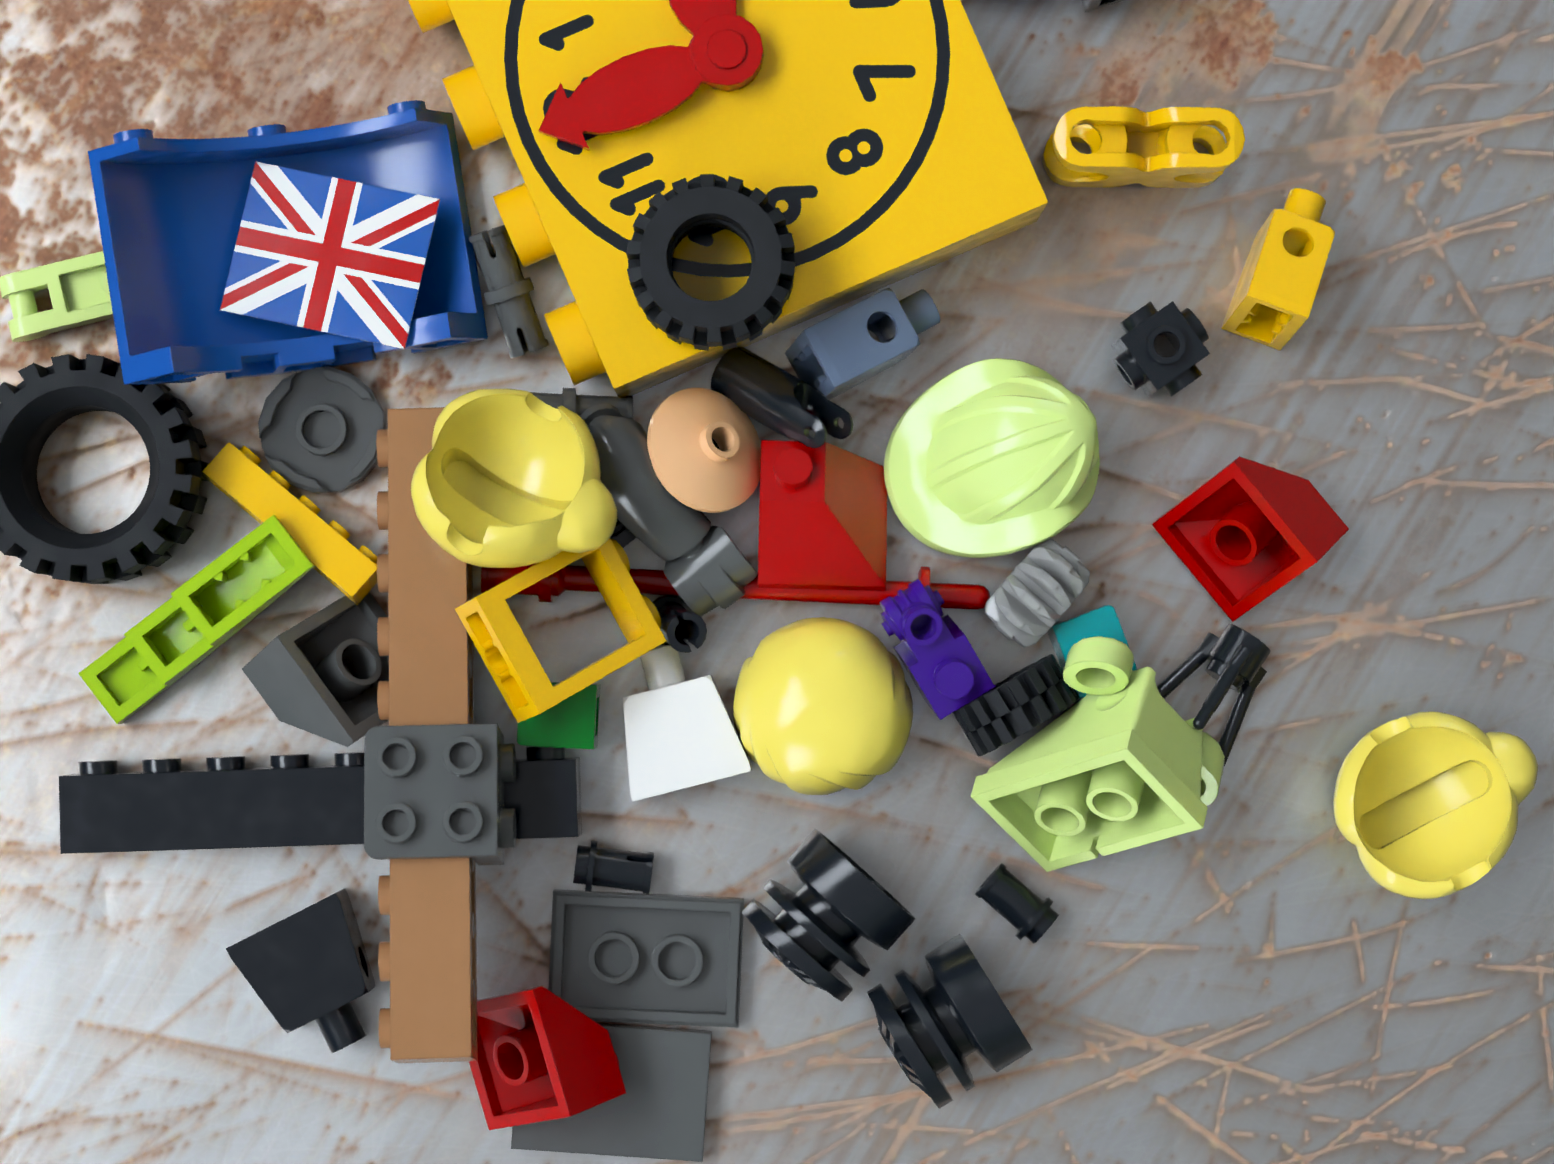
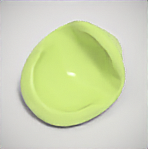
(992, 460)

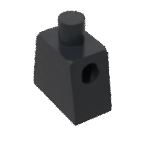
(310, 969)

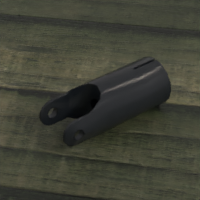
(778, 398)

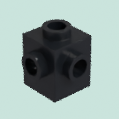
(1140, 362)

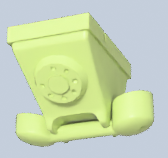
(1106, 770)

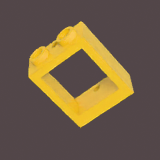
(510, 654)

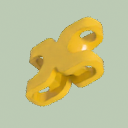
(1142, 147)

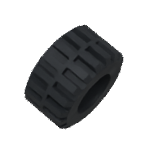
(702, 206)

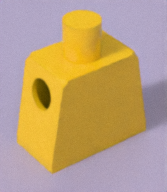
(1281, 272)

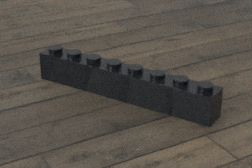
(273, 804)

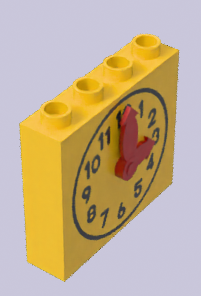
(847, 113)

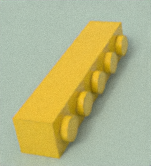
(266, 495)

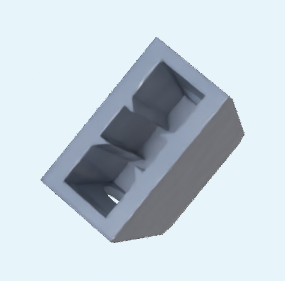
(843, 354)

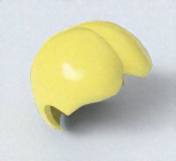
(511, 481)
(1432, 801)

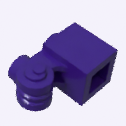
(934, 649)

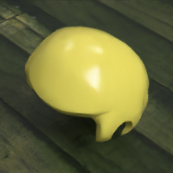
(823, 706)

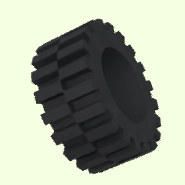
(34, 412)

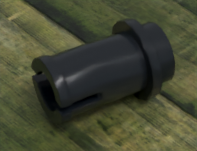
(682, 628)
(613, 868)
(1017, 904)

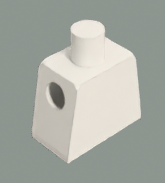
(678, 730)

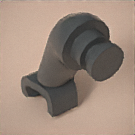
(699, 557)

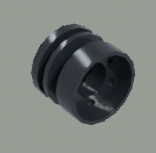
(827, 916)
(948, 1022)

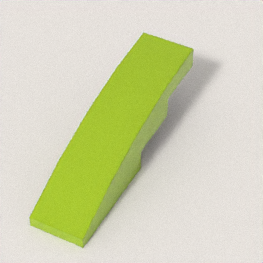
(196, 619)

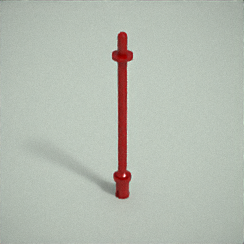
(656, 583)

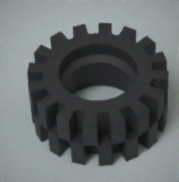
(1015, 705)

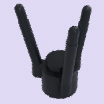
(1234, 663)

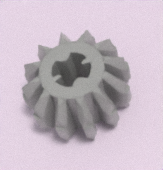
(1037, 593)

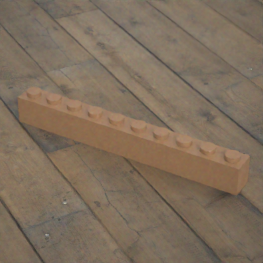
(429, 683)

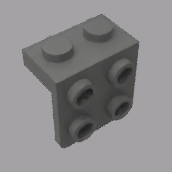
(438, 792)

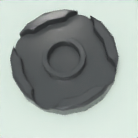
(321, 429)

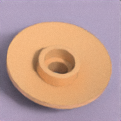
(689, 461)

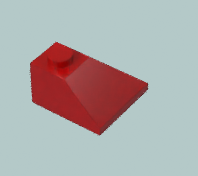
(821, 519)
(1250, 532)
(540, 1059)

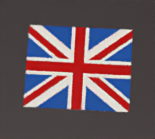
(330, 255)

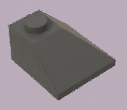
(325, 671)

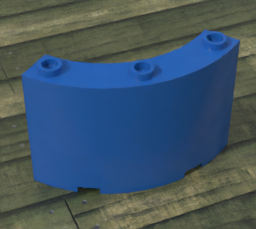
(174, 221)

